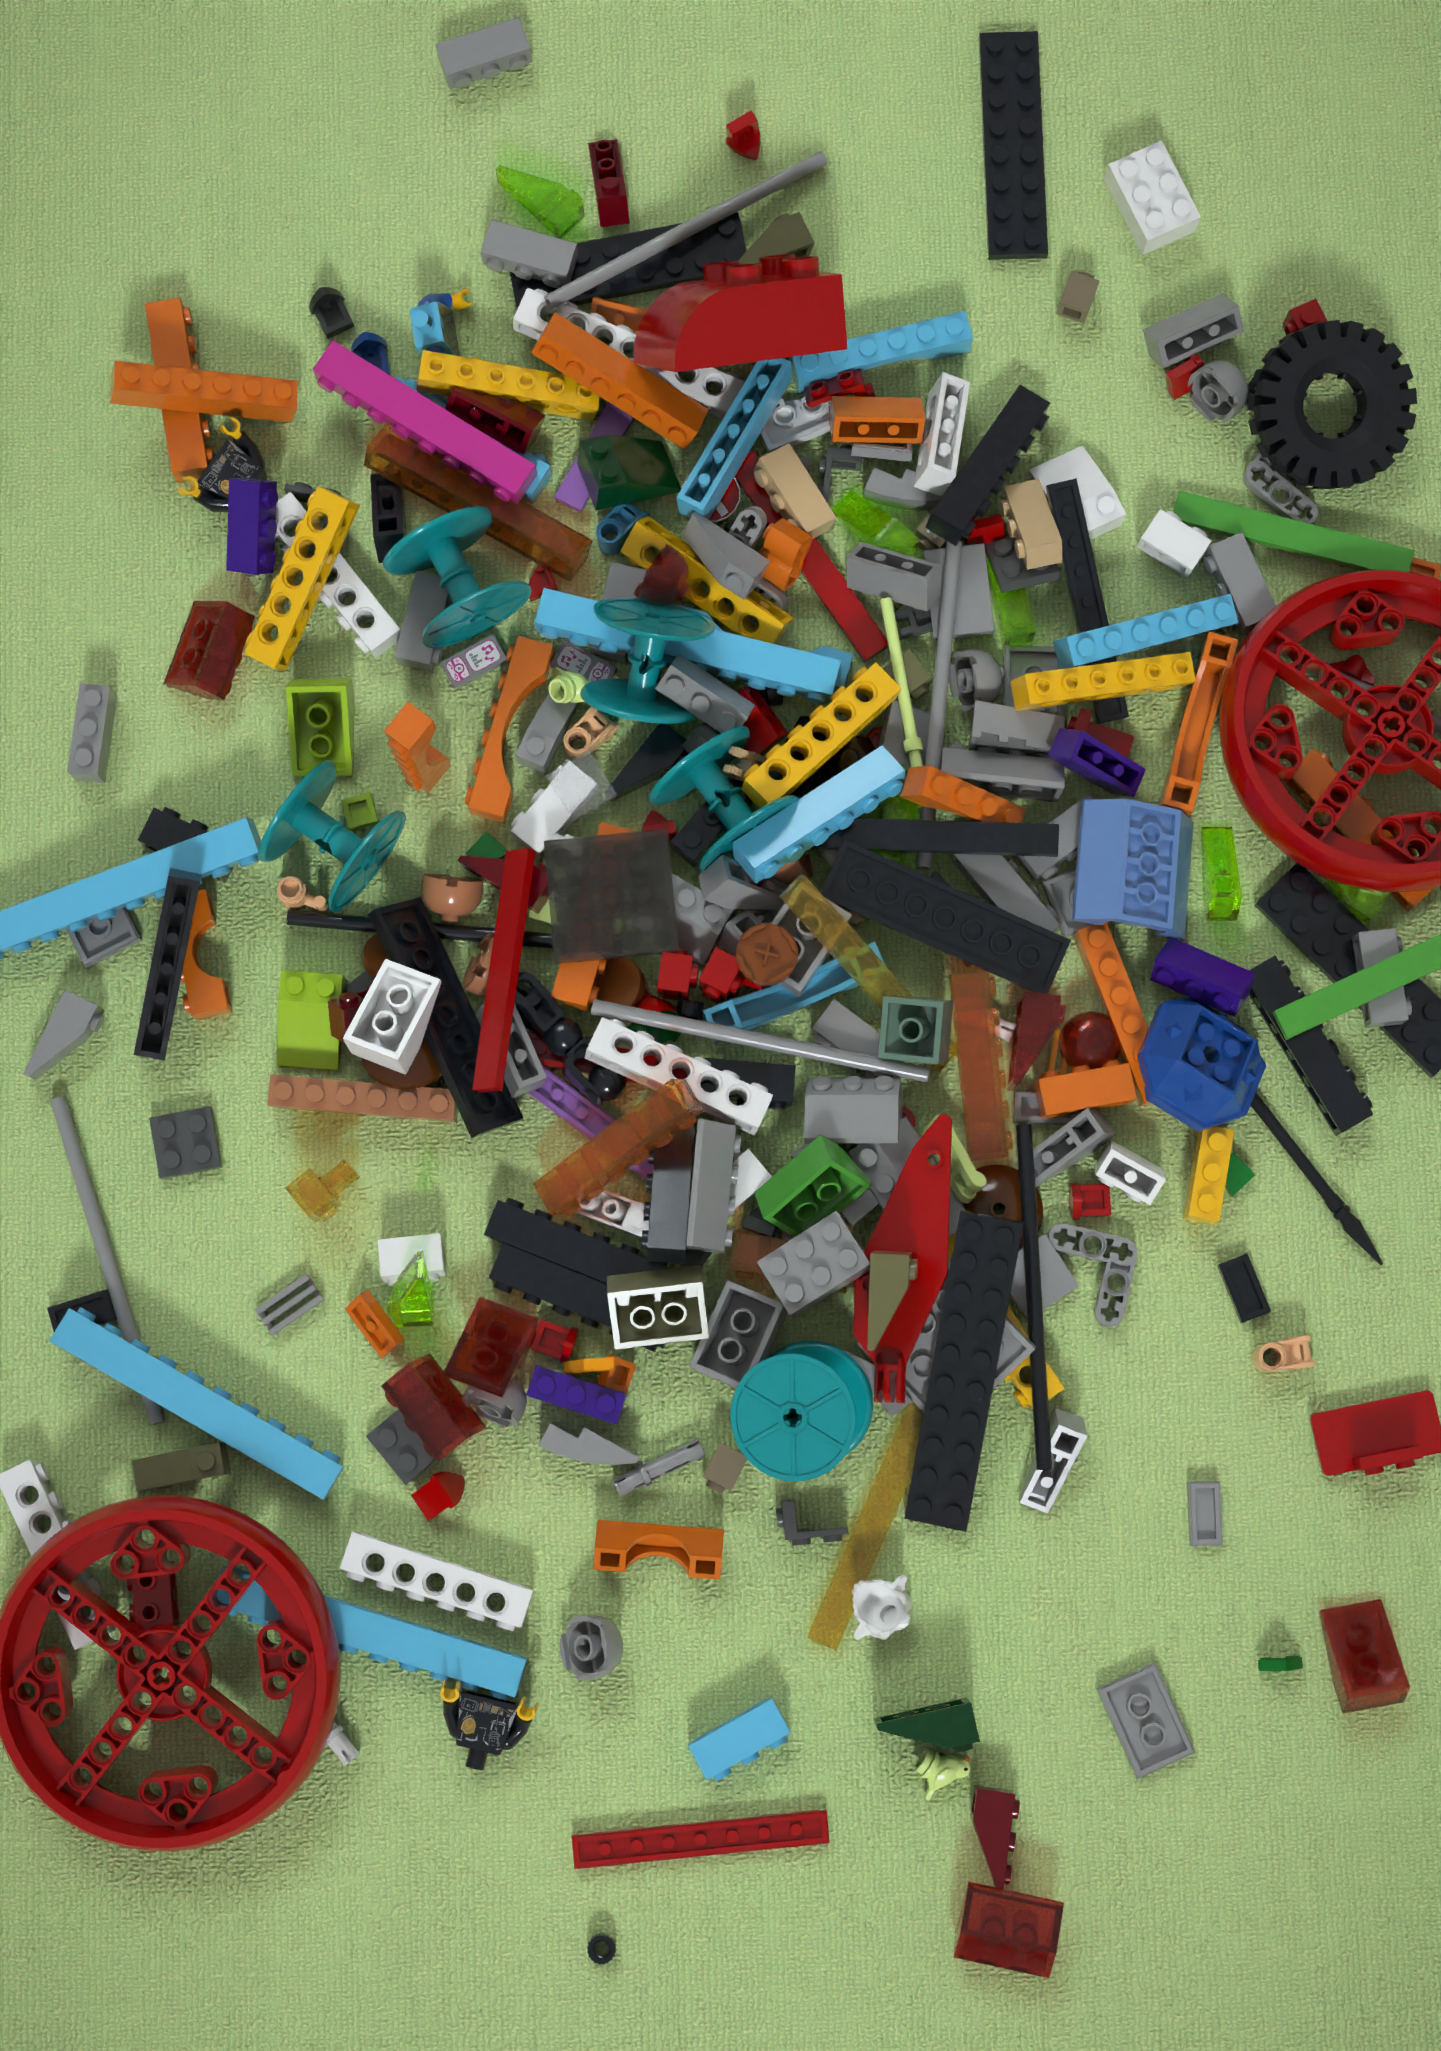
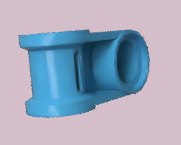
(620, 522)

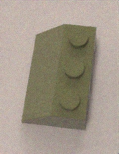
(657, 1307)

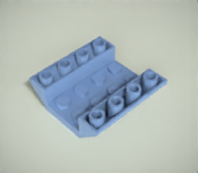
(1133, 865)

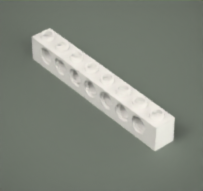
(529, 322)

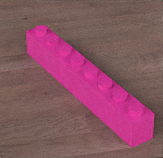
(424, 422)

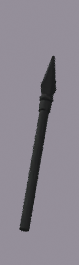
(1350, 1223)

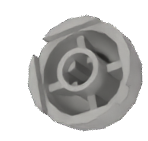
(1218, 390)
(974, 678)
(498, 1409)
(591, 1647)

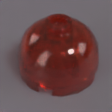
(664, 578)
(1089, 1040)

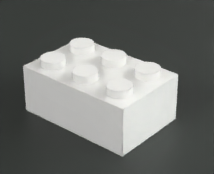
(1152, 197)

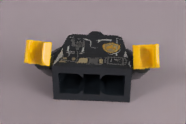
(234, 460)
(484, 1722)

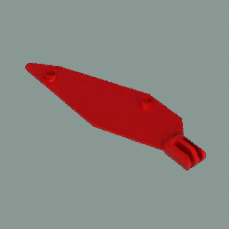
(915, 1223)

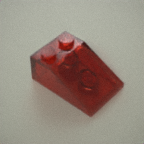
(1035, 1023)
(492, 1347)
(1363, 1656)

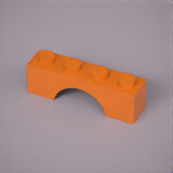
(942, 791)
(206, 994)
(694, 1548)

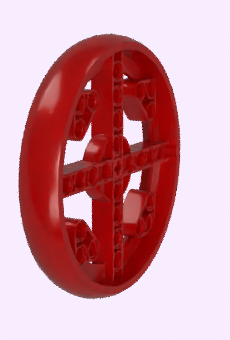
(1258, 772)
(304, 1626)

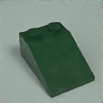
(625, 470)
(941, 1724)

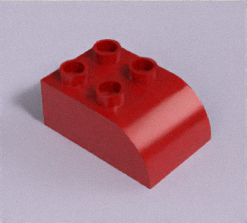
(744, 315)

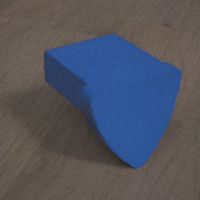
(372, 349)

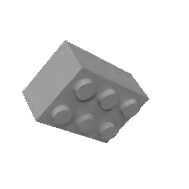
(810, 950)
(815, 1264)
(739, 1334)

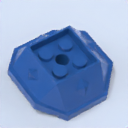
(1187, 1084)

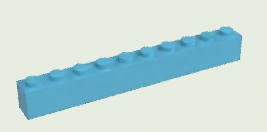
(720, 654)
(126, 885)
(196, 1403)
(404, 1642)

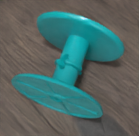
(441, 546)
(652, 625)
(704, 772)
(303, 816)
(801, 1410)

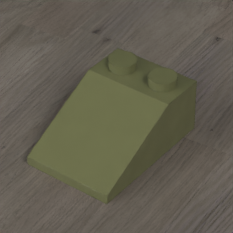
(888, 1284)

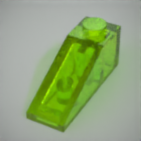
(546, 200)
(875, 525)
(1012, 613)
(1220, 874)
(412, 1295)

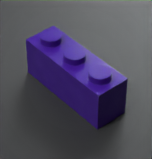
(251, 526)
(1096, 762)
(1202, 976)
(576, 1395)

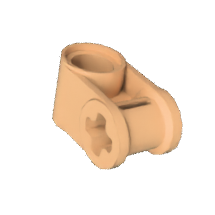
(593, 729)
(1289, 1354)

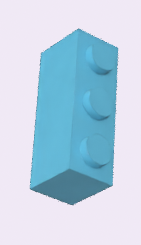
(740, 1739)

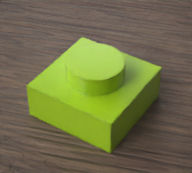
(359, 811)

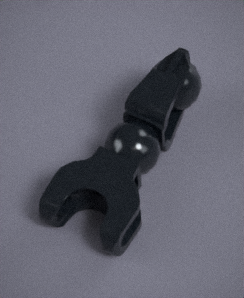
(565, 1040)

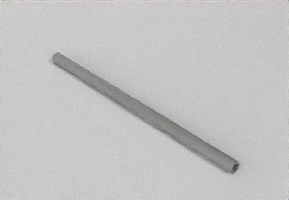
(685, 230)
(941, 676)
(760, 1040)
(100, 1236)

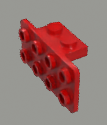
(1377, 1434)

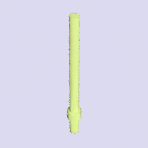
(913, 743)

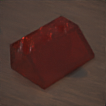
(209, 649)
(432, 1407)
(1008, 1929)

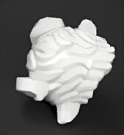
(881, 1607)

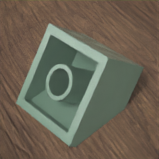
(915, 1029)

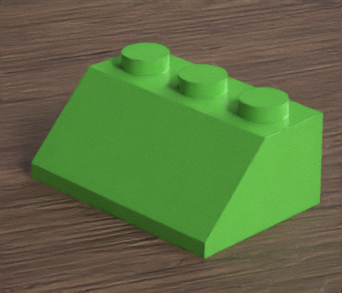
(811, 1187)

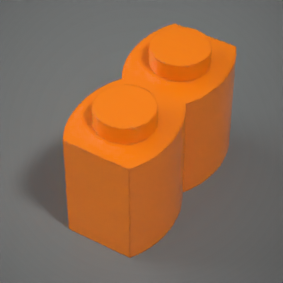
(786, 549)

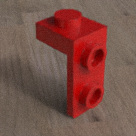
(843, 384)
(1113, 738)

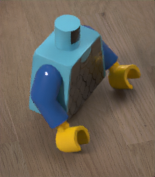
(434, 322)

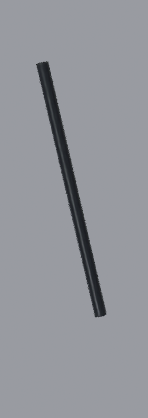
(445, 931)
(1034, 1297)

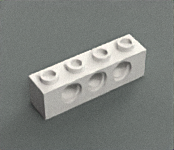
(942, 434)

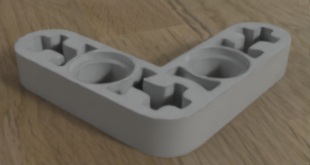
(1303, 502)
(750, 539)
(1112, 1266)

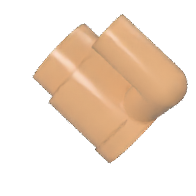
(296, 895)

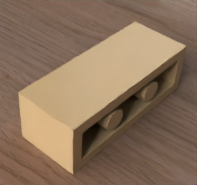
(793, 491)
(1031, 524)

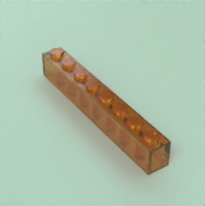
(513, 524)

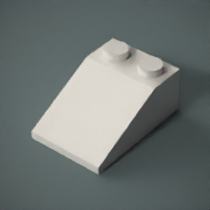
(1099, 500)
(393, 1017)

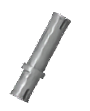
(654, 1469)

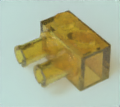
(319, 1194)

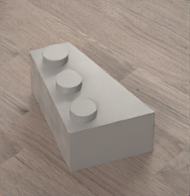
(1009, 729)

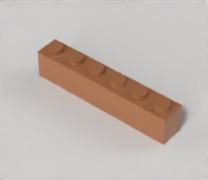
(361, 1098)

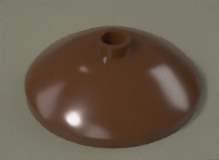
(421, 1072)
(1002, 1188)

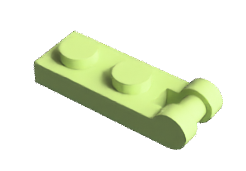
(964, 1178)

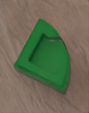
(487, 847)
(1237, 1175)
(1280, 1664)

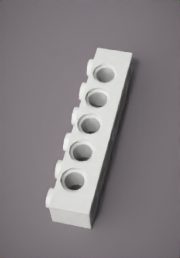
(384, 631)
(631, 1065)
(14, 1486)
(357, 1566)

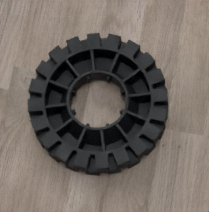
(1380, 395)

